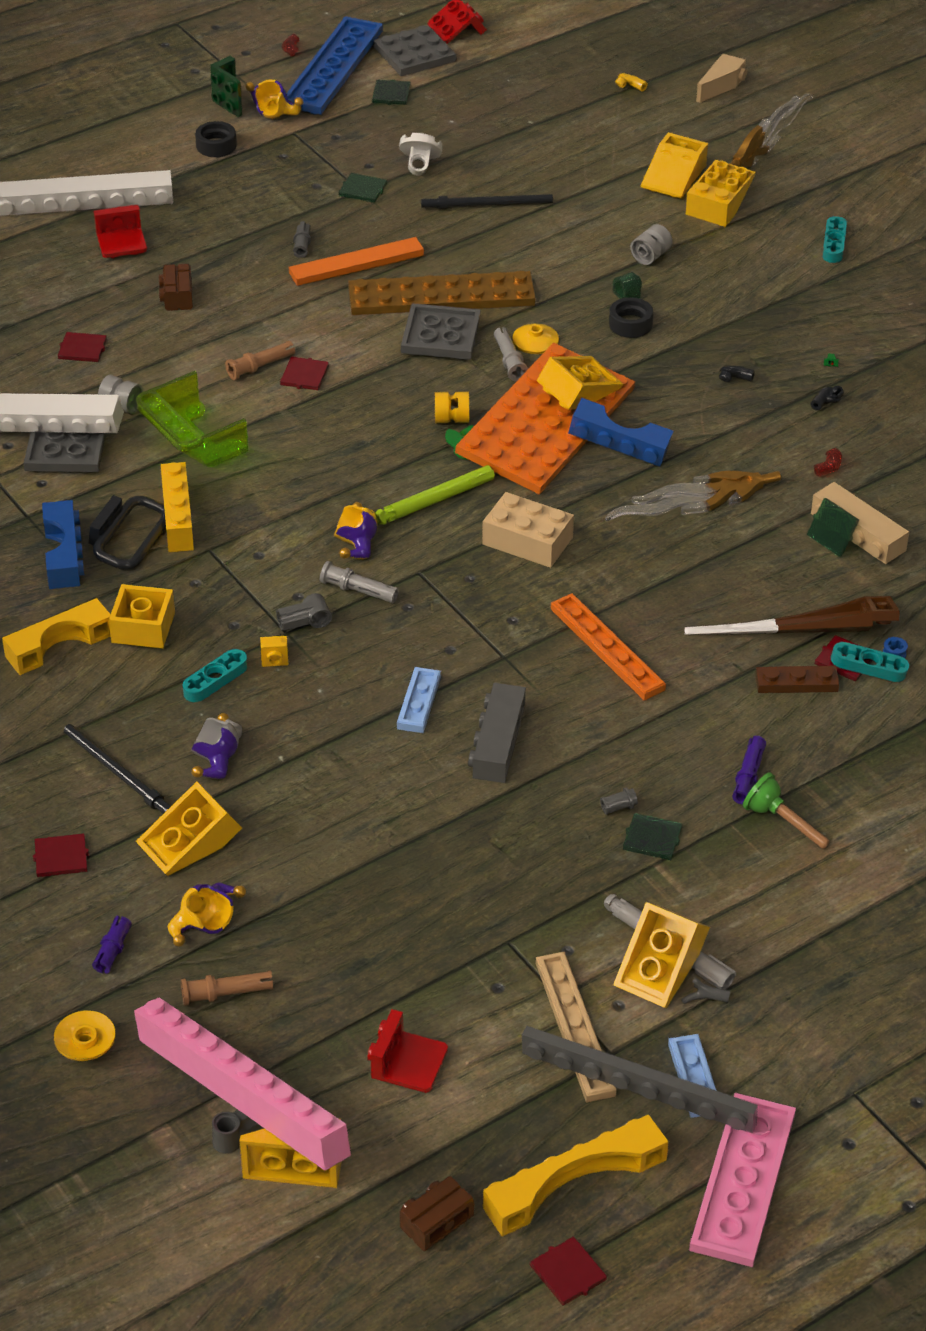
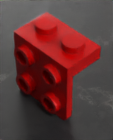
(454, 19)
(119, 231)
(405, 1057)

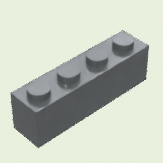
(498, 732)

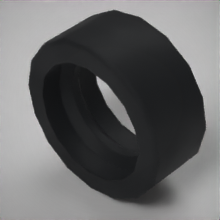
(213, 130)
(634, 307)

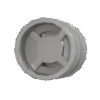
(651, 244)
(126, 390)

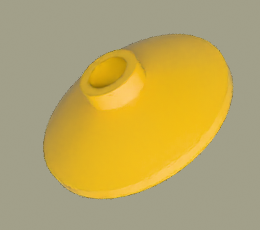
(534, 338)
(80, 1027)

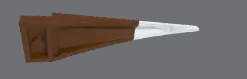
(844, 617)

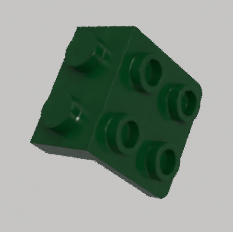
(225, 86)

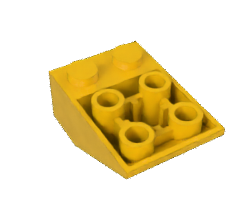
(675, 165)
(719, 193)

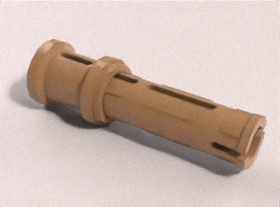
(251, 362)
(210, 987)

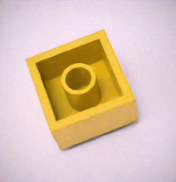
(142, 616)

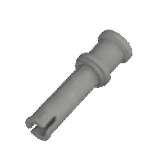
(512, 359)
(348, 580)

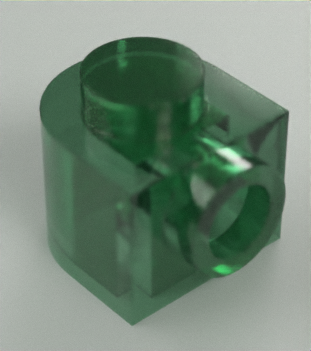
(627, 286)

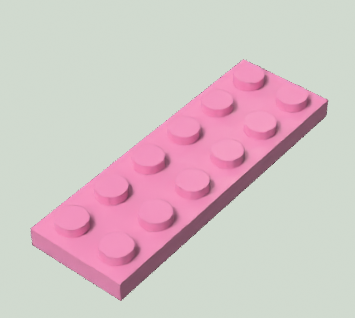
(743, 1185)

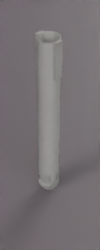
(705, 965)

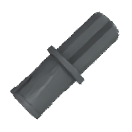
(302, 240)

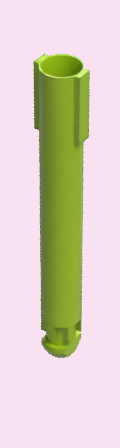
(434, 495)

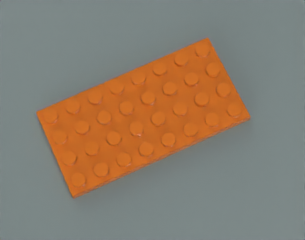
(529, 429)

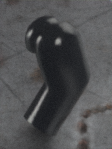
(736, 371)
(827, 395)

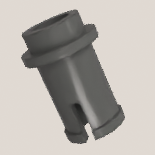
(619, 801)

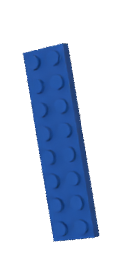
(334, 63)

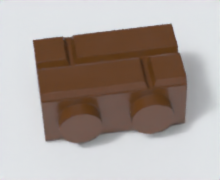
(176, 287)
(436, 1212)

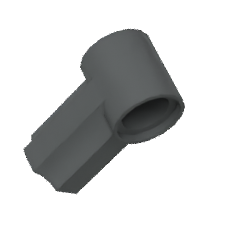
(311, 611)
(228, 1128)

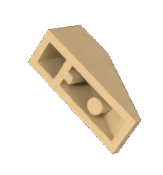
(721, 77)

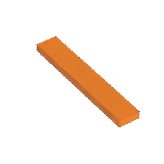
(356, 261)
(608, 646)

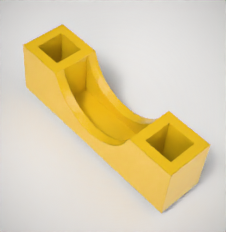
(177, 507)
(83, 623)

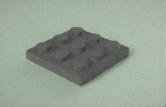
(414, 50)
(441, 331)
(64, 452)

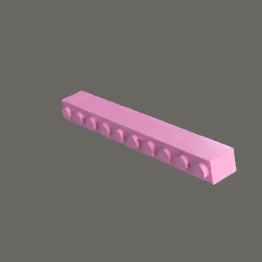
(243, 1084)

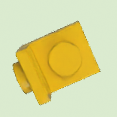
(274, 651)

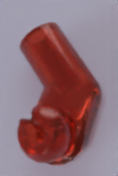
(289, 44)
(831, 464)

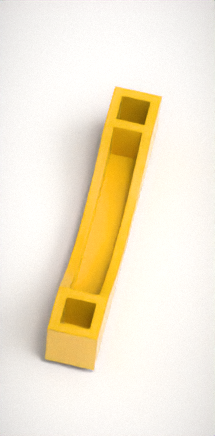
(628, 1148)

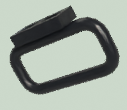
(110, 520)

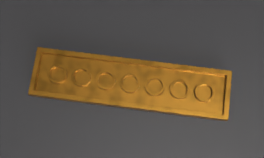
(450, 290)

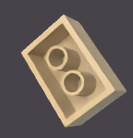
(528, 529)

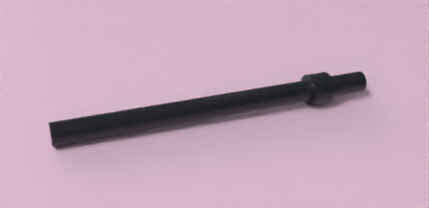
(444, 202)
(151, 797)

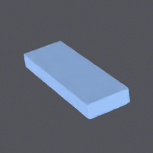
(418, 700)
(691, 1061)

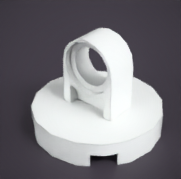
(420, 147)

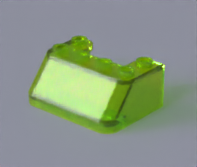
(174, 407)

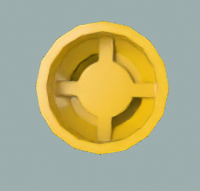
(443, 409)

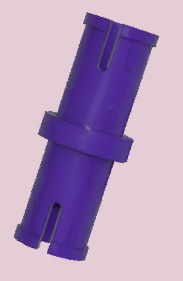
(112, 944)

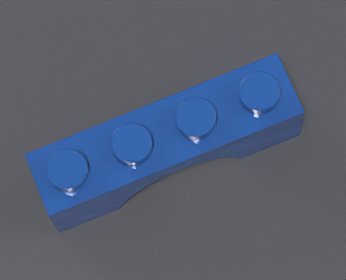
(644, 443)
(63, 562)

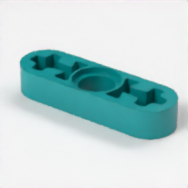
(831, 233)
(849, 663)
(200, 685)

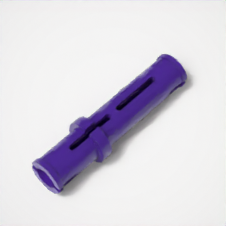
(747, 776)

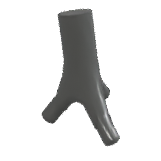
(706, 991)

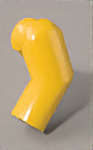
(631, 80)

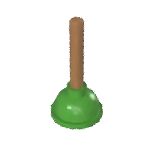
(766, 797)

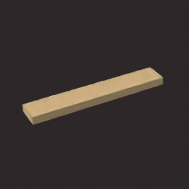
(571, 1016)

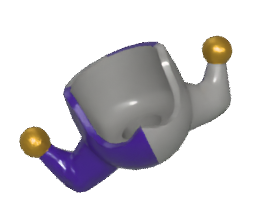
(217, 744)

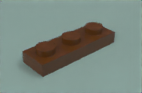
(797, 679)

